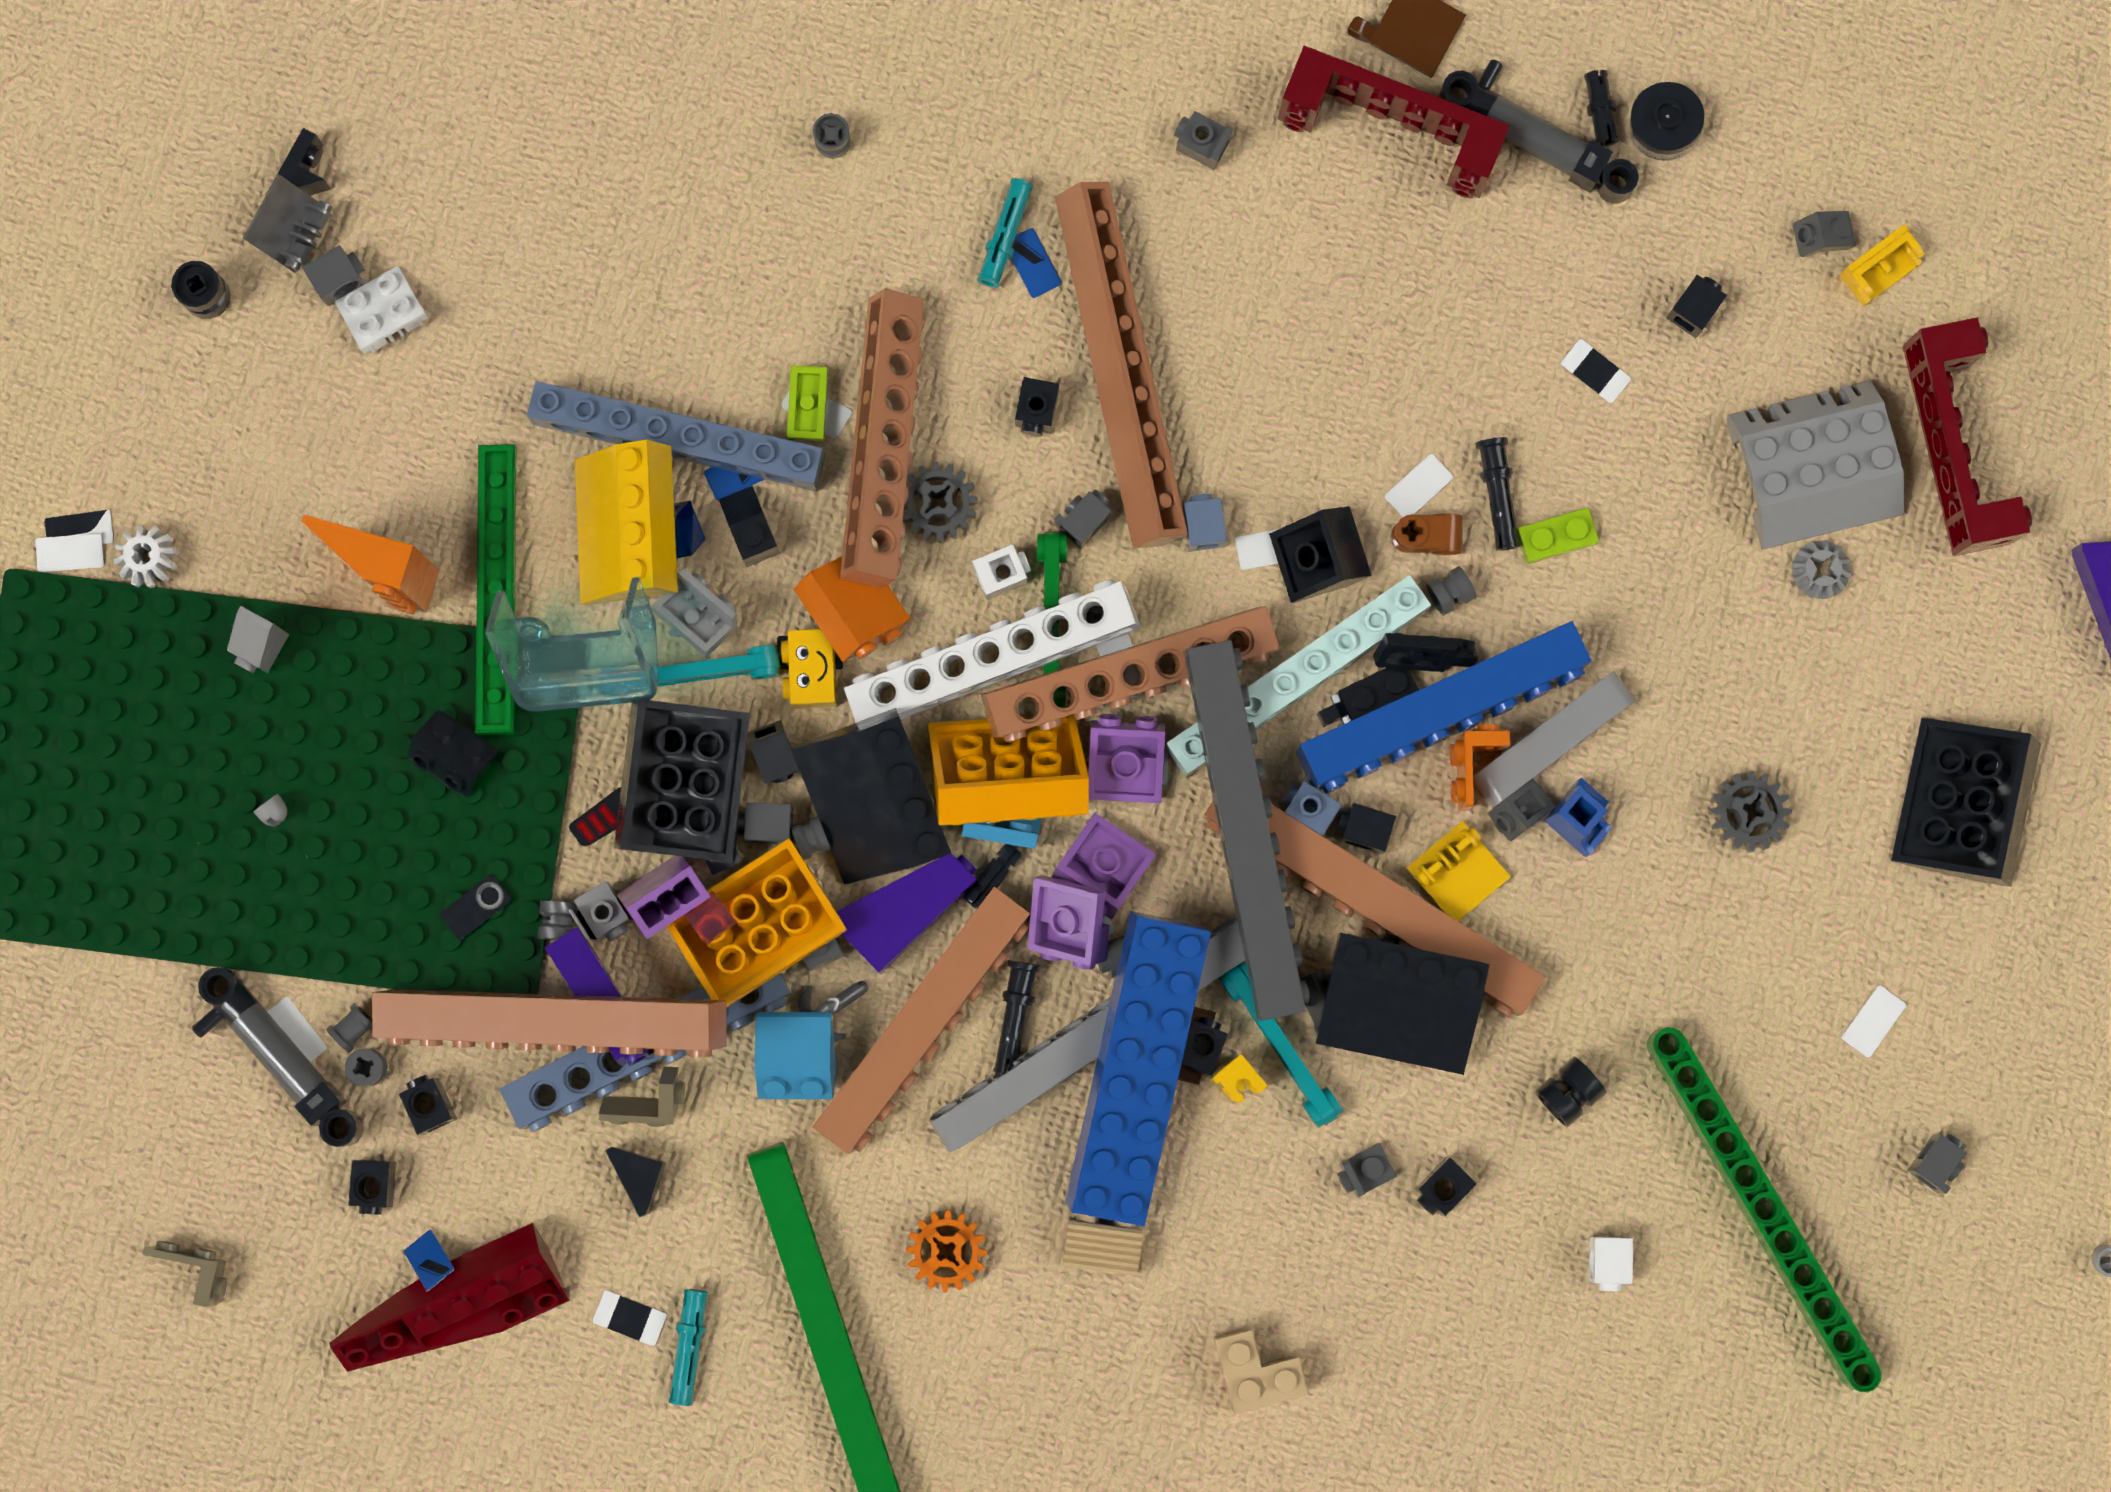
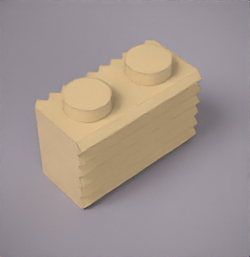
(1102, 1246)

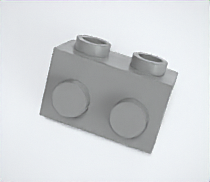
(697, 613)

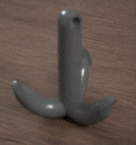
(833, 1004)

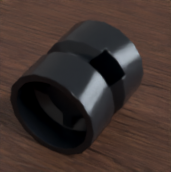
(208, 294)
(1584, 1090)

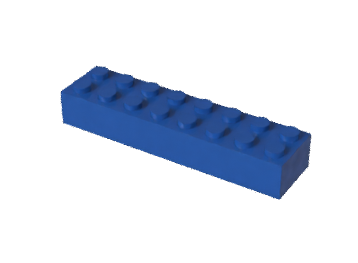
(1443, 706)
(1137, 1068)

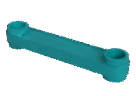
(760, 663)
(1320, 1104)

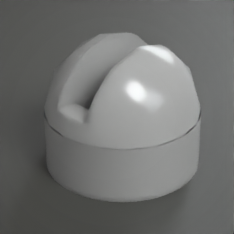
(272, 811)
(2102, 1266)

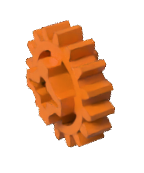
(959, 1239)

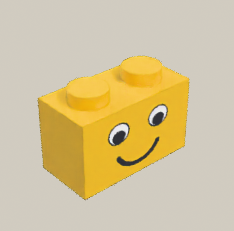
(810, 670)

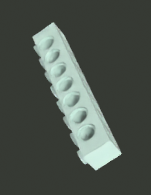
(1314, 664)

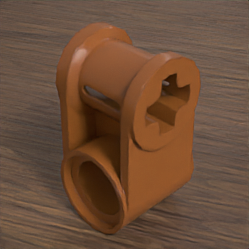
(1435, 534)

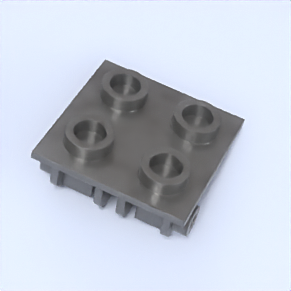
(287, 224)

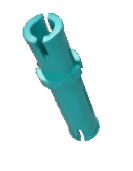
(1000, 246)
(688, 1347)

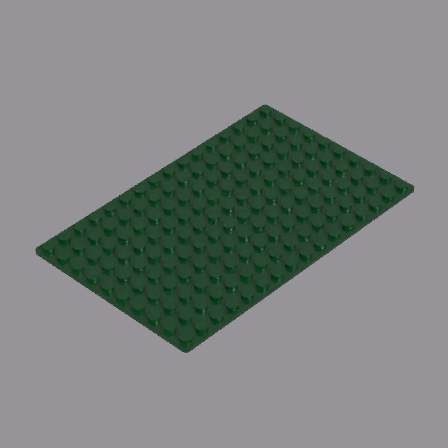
(149, 750)

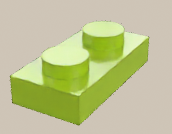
(807, 403)
(1557, 536)

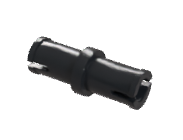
(1601, 107)

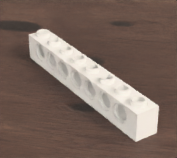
(1117, 620)

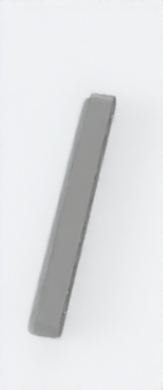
(1057, 1057)

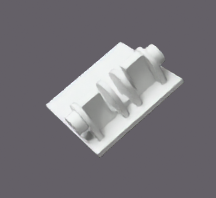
(381, 310)

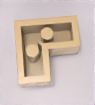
(1253, 1383)

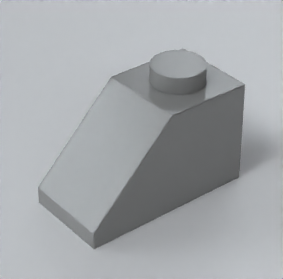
(255, 641)

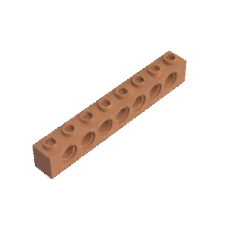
(874, 417)
(1002, 703)

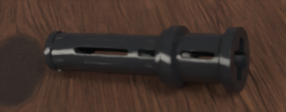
(1497, 476)
(1018, 999)

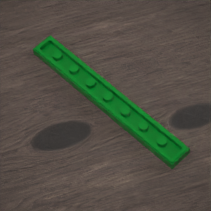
(494, 573)

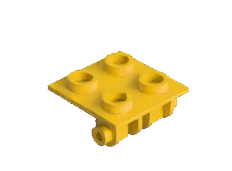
(1458, 871)

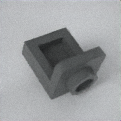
(1824, 232)

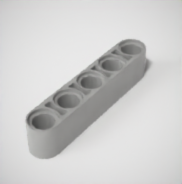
(1553, 739)

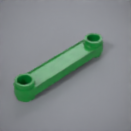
(1051, 552)

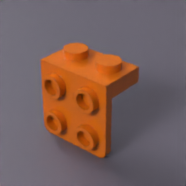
(1483, 739)

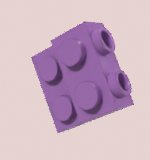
(1126, 759)
(1106, 861)
(1068, 922)

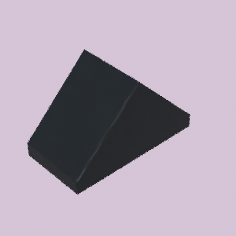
(639, 1176)

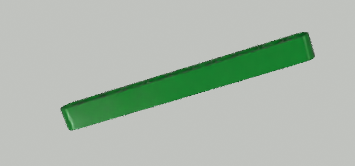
(1778, 1219)
(822, 1320)

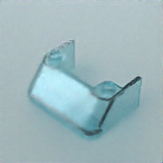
(579, 667)

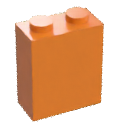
(850, 612)

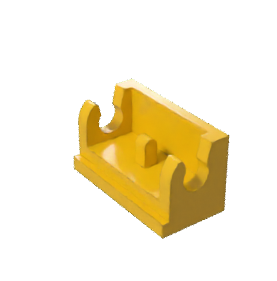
(1883, 265)
(1232, 1076)

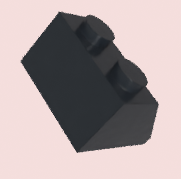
(1320, 553)

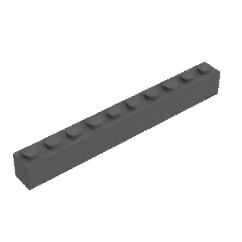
(1245, 830)

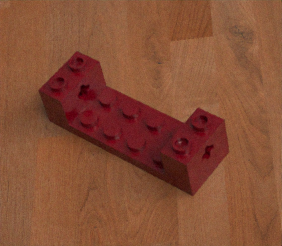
(1383, 97)
(1929, 360)

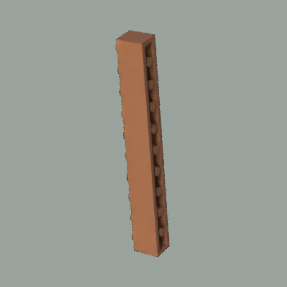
(1121, 365)
(1393, 909)
(550, 1020)

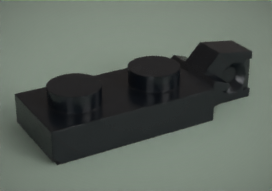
(1424, 652)
(1368, 695)

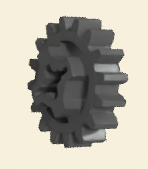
(950, 513)
(1765, 817)

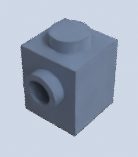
(1204, 523)
(1311, 807)

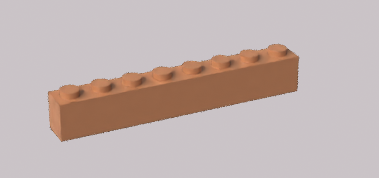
(921, 1022)

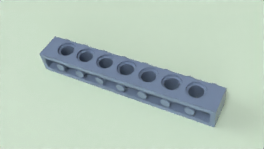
(689, 437)
(522, 1093)

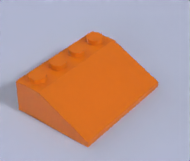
(390, 566)

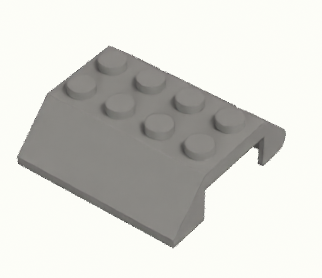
(1820, 464)

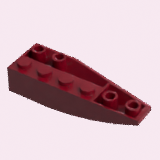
(480, 1297)

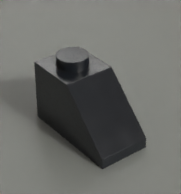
(749, 526)

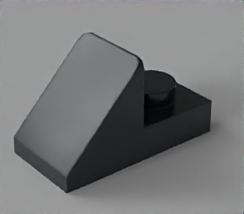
(304, 155)

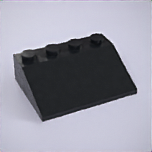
(681, 780)
(871, 798)
(1966, 801)
(1402, 1003)

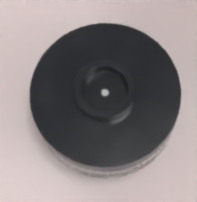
(1666, 121)

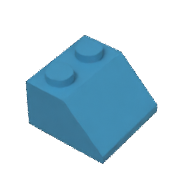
(795, 1055)

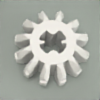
(133, 559)

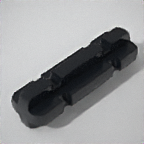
(992, 875)

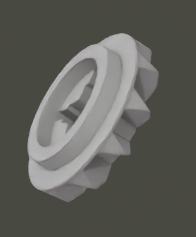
(1804, 569)

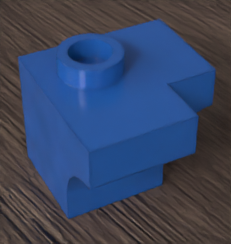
(1580, 817)

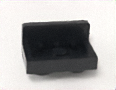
(451, 752)

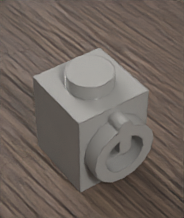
(604, 912)

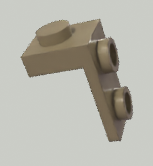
(648, 1111)
(210, 1284)

